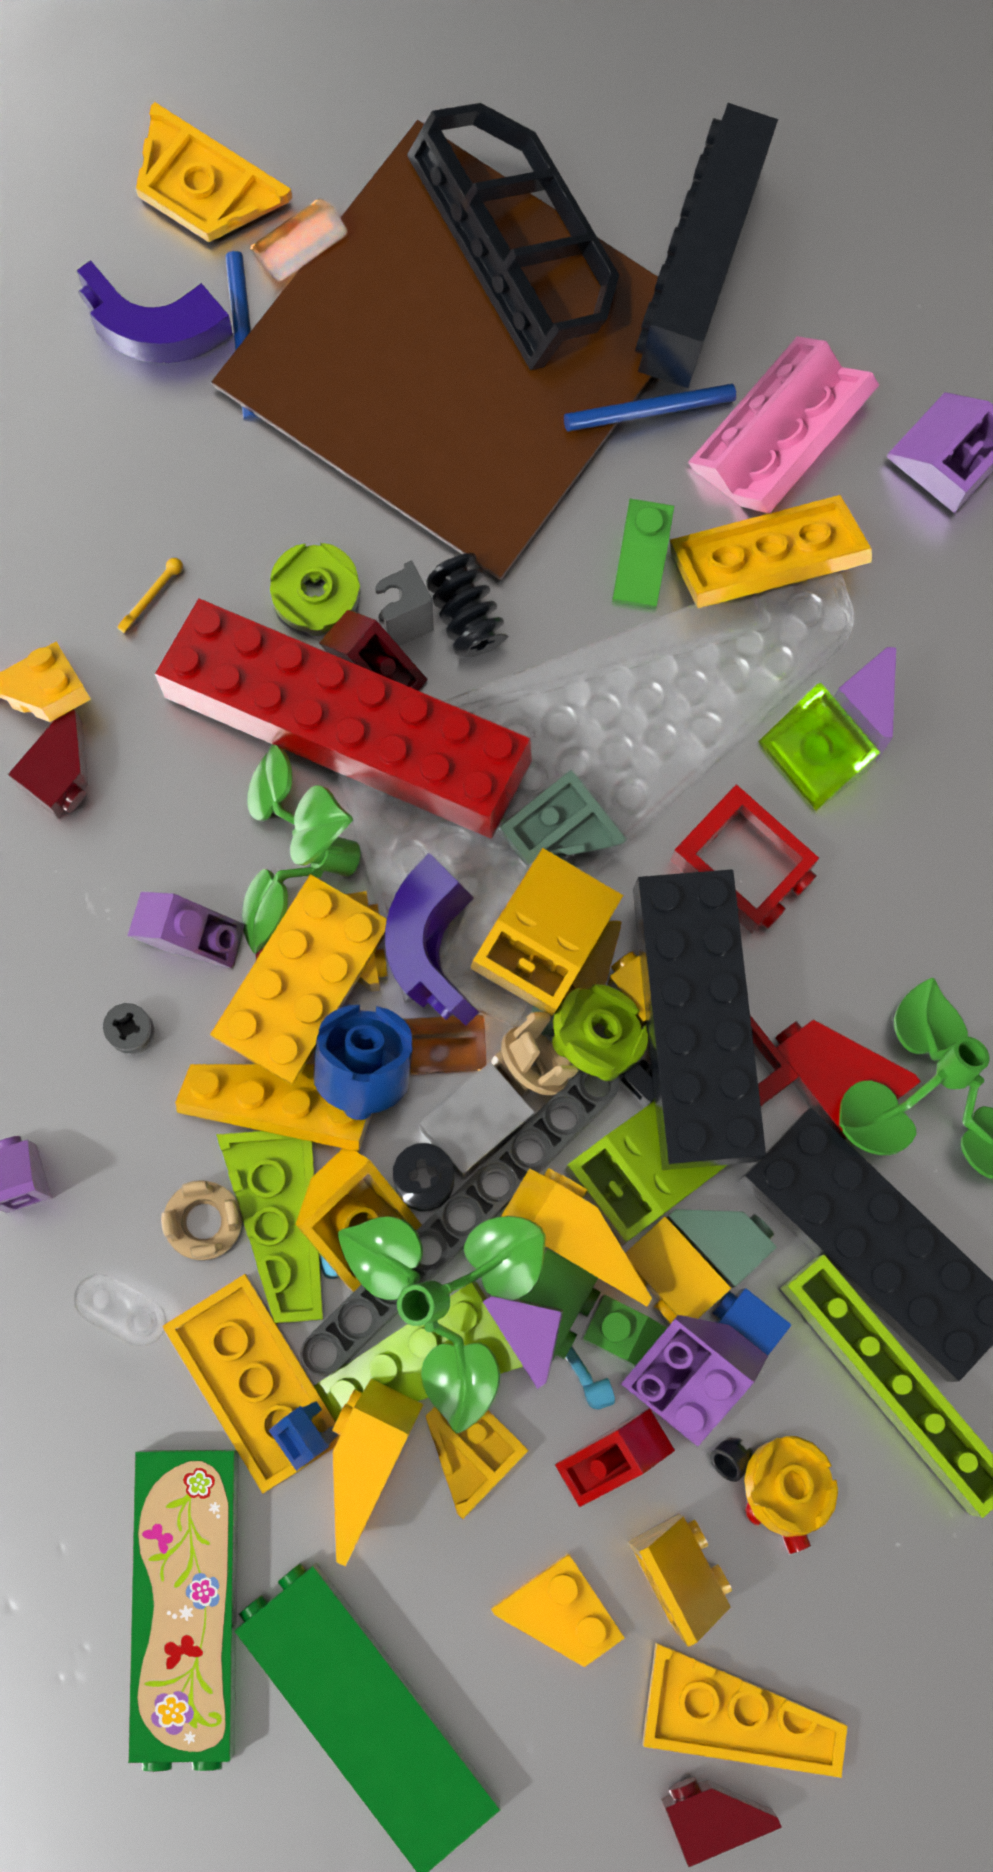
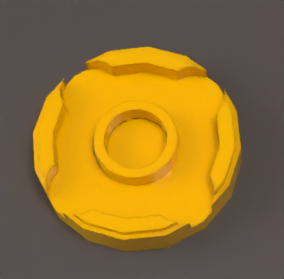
(790, 1486)

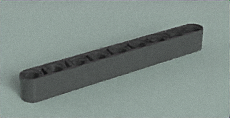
(474, 1196)

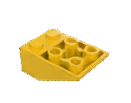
(546, 932)

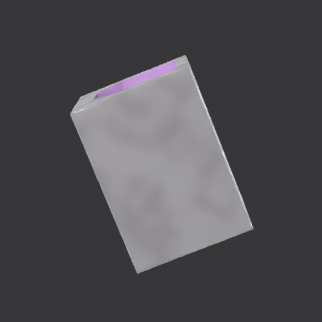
(476, 1120)

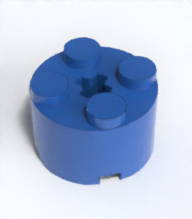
(363, 1060)

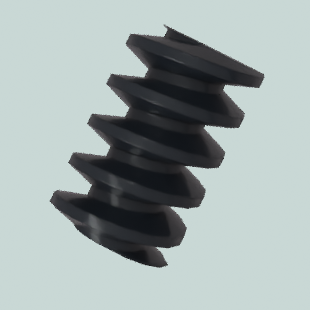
(463, 608)
(437, 1163)

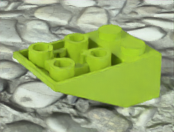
(628, 1179)

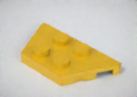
(202, 180)

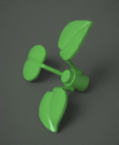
(314, 842)
(924, 1025)
(507, 1259)

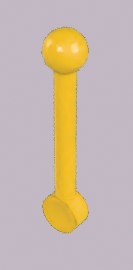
(173, 567)

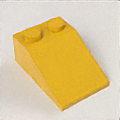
(575, 1229)
(370, 1441)
(682, 1577)

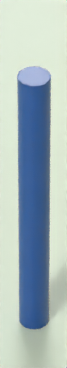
(239, 304)
(649, 407)

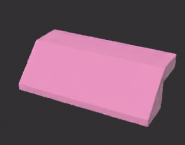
(782, 425)

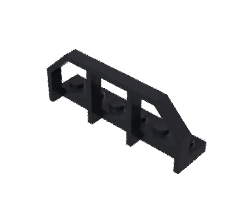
(482, 242)

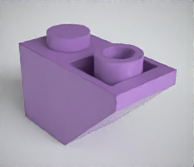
(185, 928)

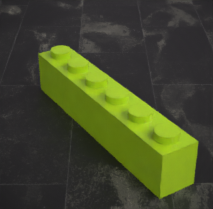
(895, 1383)

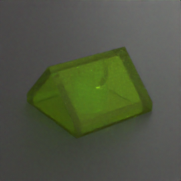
(819, 747)

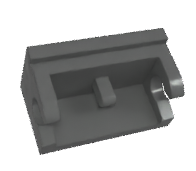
(413, 613)

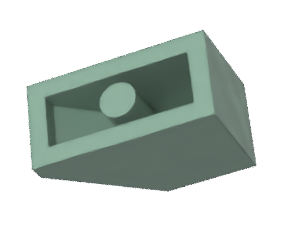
(726, 1240)

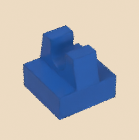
(300, 1437)

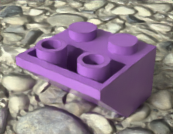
(949, 448)
(695, 1374)

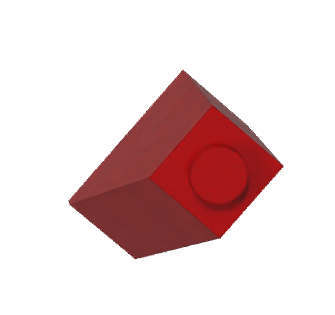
(834, 1063)

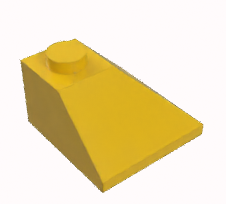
(343, 1196)

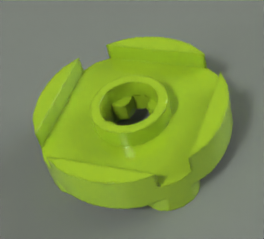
(314, 562)
(583, 1047)

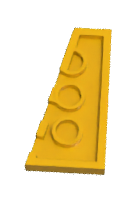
(261, 1101)
(727, 1718)

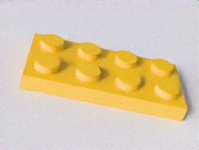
(770, 551)
(300, 979)
(246, 1375)

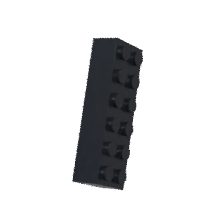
(703, 244)
(698, 1020)
(877, 1244)

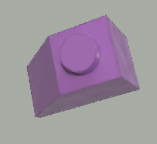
(21, 1175)

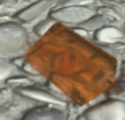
(299, 239)
(447, 1045)

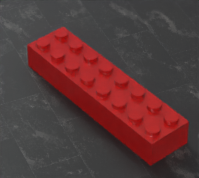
(345, 717)

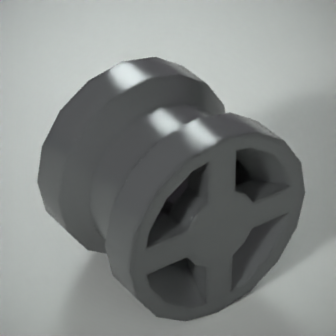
(137, 1033)

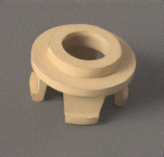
(527, 1045)
(176, 1213)

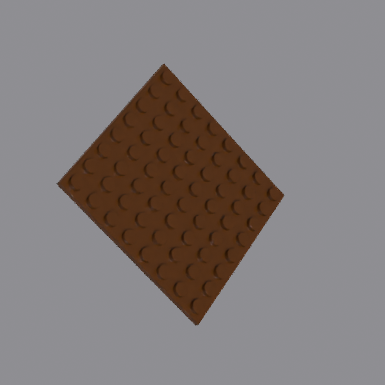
(412, 382)

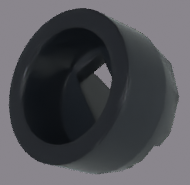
(731, 1459)

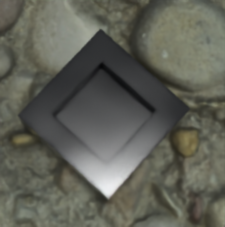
(639, 1082)

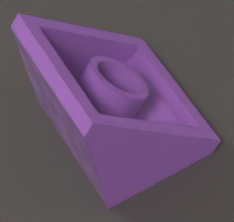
(870, 698)
(529, 1331)

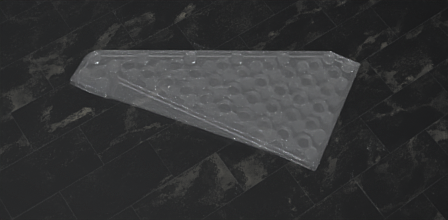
(629, 719)

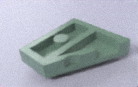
(562, 821)

